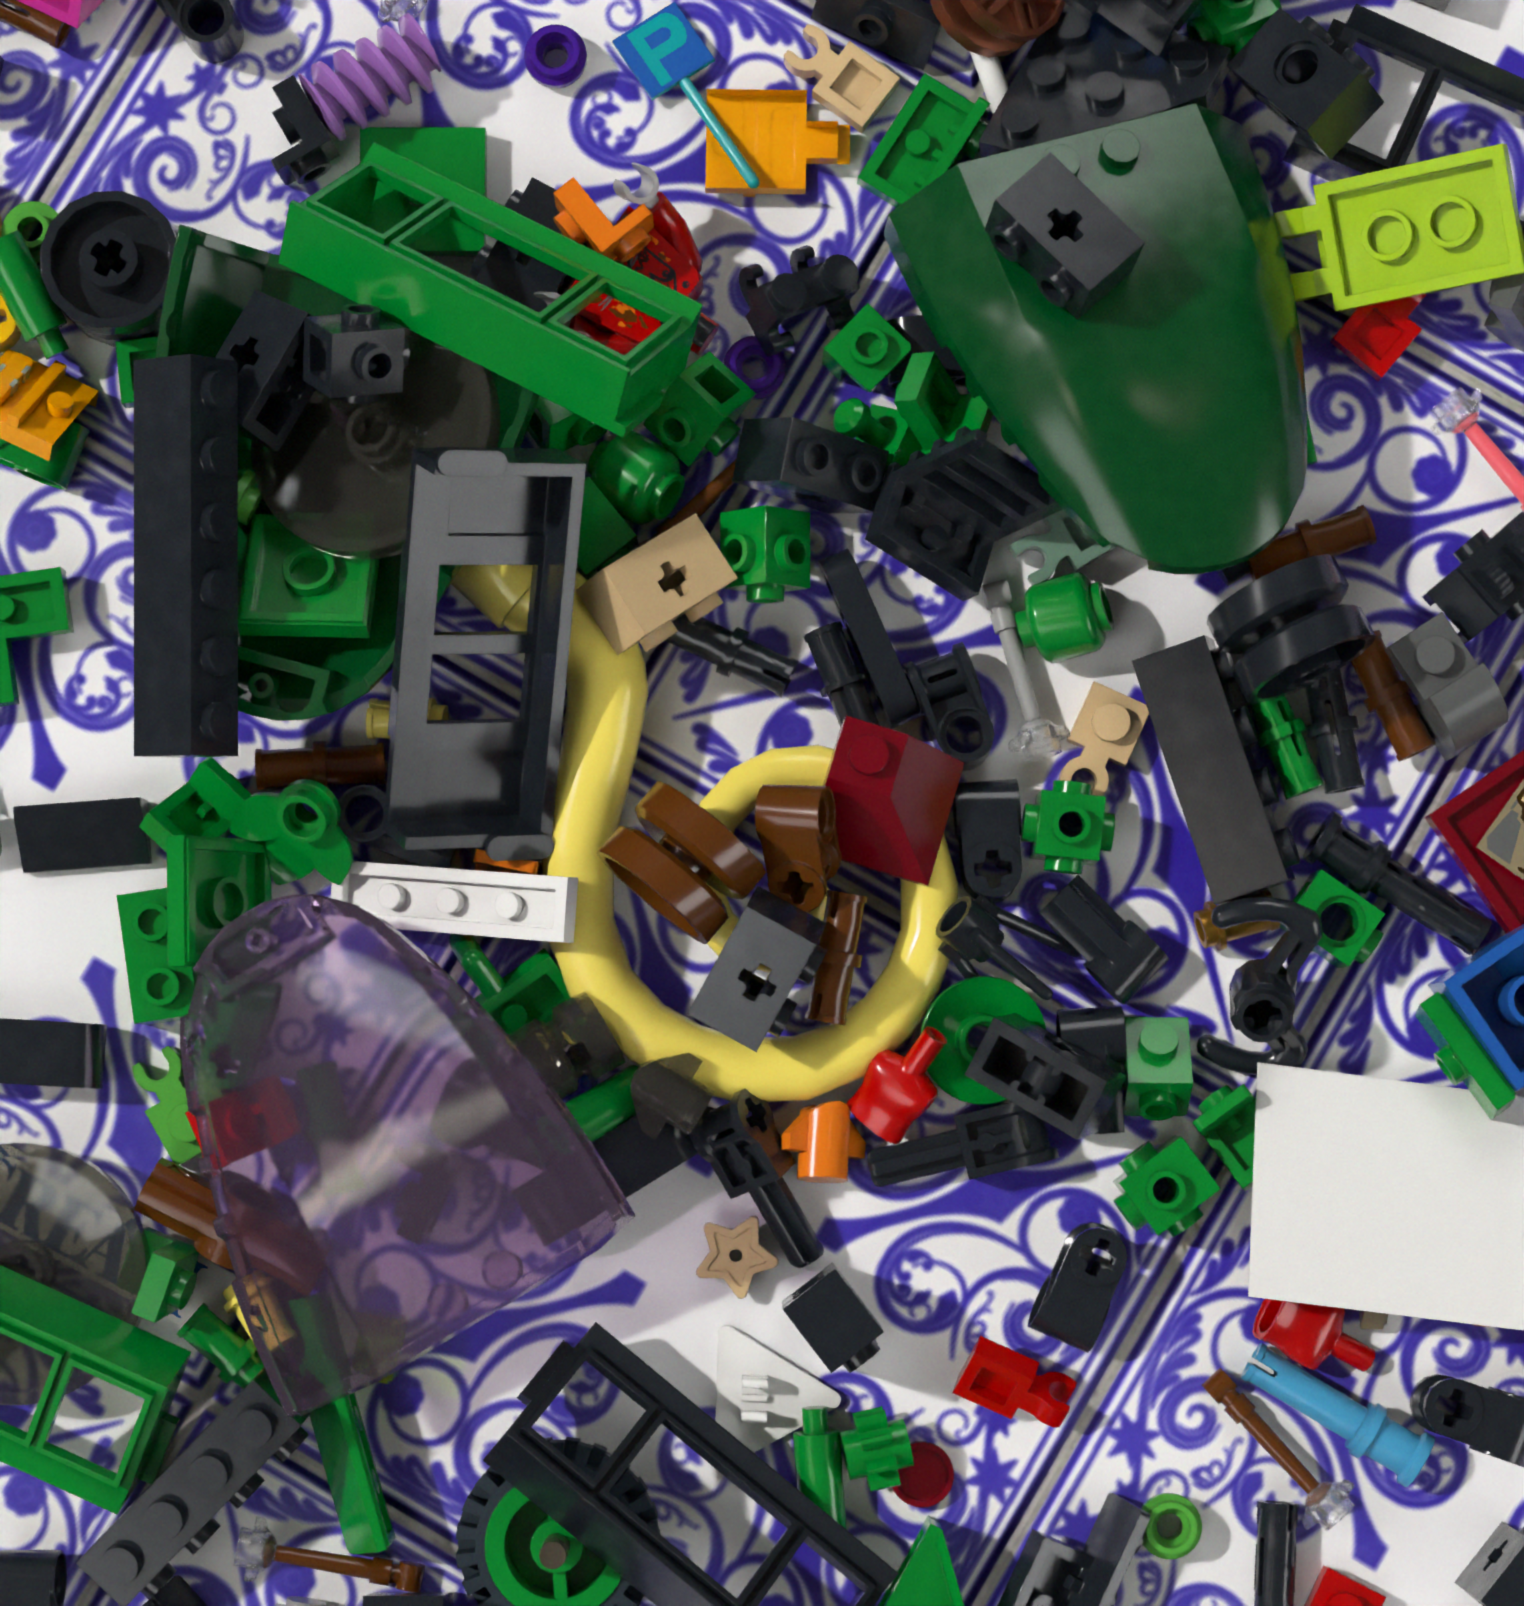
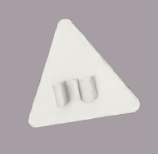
(761, 1392)

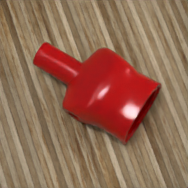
(898, 1088)
(1310, 1334)

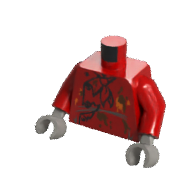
(667, 258)

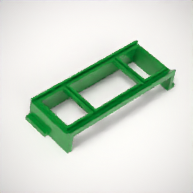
(475, 321)
(108, 1350)

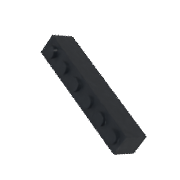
(185, 557)

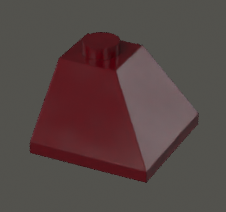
(890, 799)

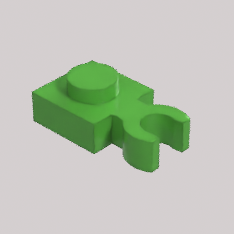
(169, 1114)

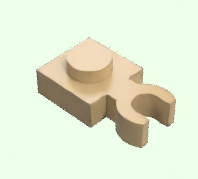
(848, 83)
(1105, 731)

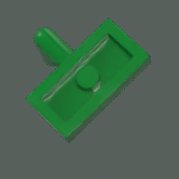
(519, 996)

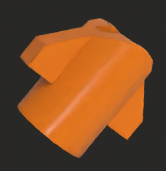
(824, 1142)

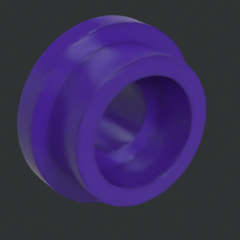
(552, 38)
(748, 349)

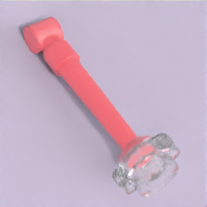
(1459, 414)

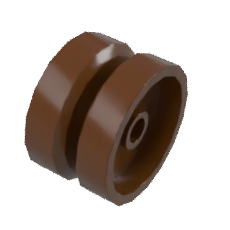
(683, 858)

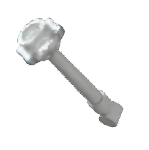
(1037, 736)

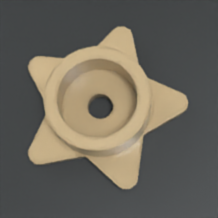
(740, 1273)

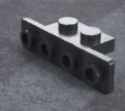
(1064, 1575)

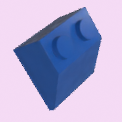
(1490, 1001)

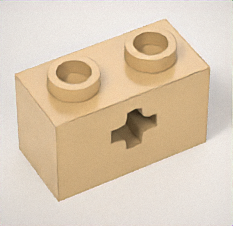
(656, 585)

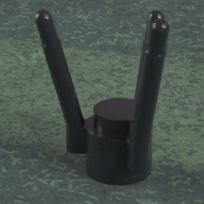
(973, 932)

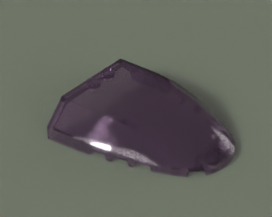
(373, 1147)

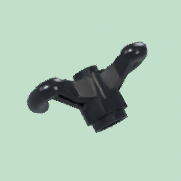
(1263, 989)

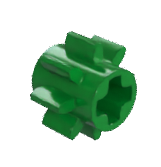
(876, 1449)

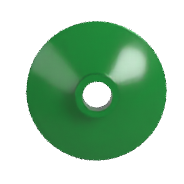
(958, 1011)

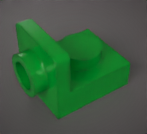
(865, 350)

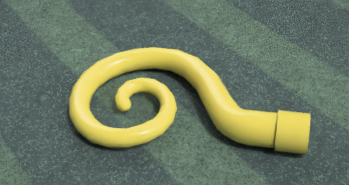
(594, 773)

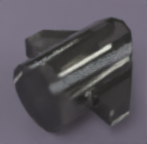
(669, 1094)

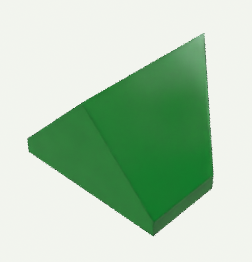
(925, 1573)

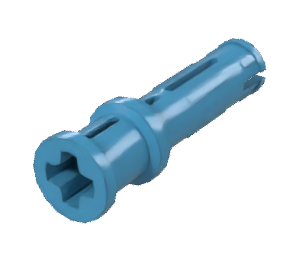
(1366, 1428)

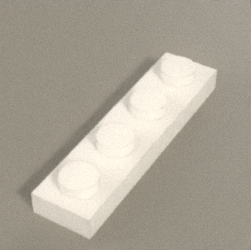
(464, 900)

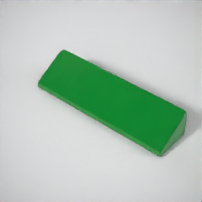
(352, 1476)

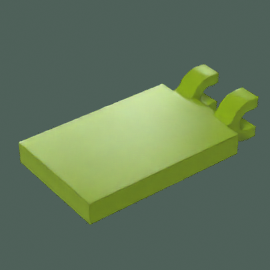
(1411, 230)

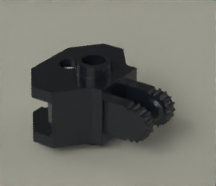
(1485, 581)

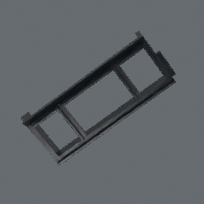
(1422, 52)
(623, 1538)

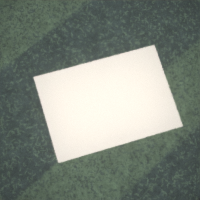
(1386, 1198)

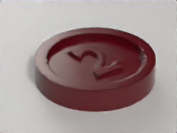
(928, 1479)

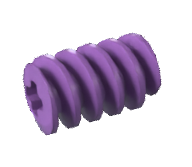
(372, 76)

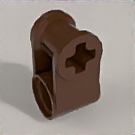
(798, 841)

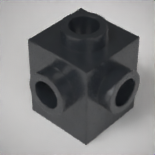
(354, 354)

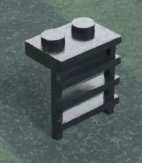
(952, 508)

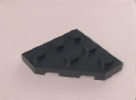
(1096, 76)

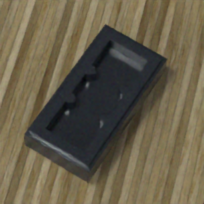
(893, 26)

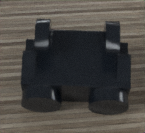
(789, 295)

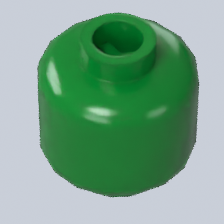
(637, 477)
(1065, 617)

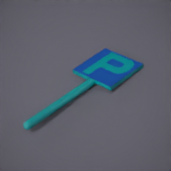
(667, 53)

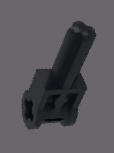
(984, 1143)
(751, 1160)

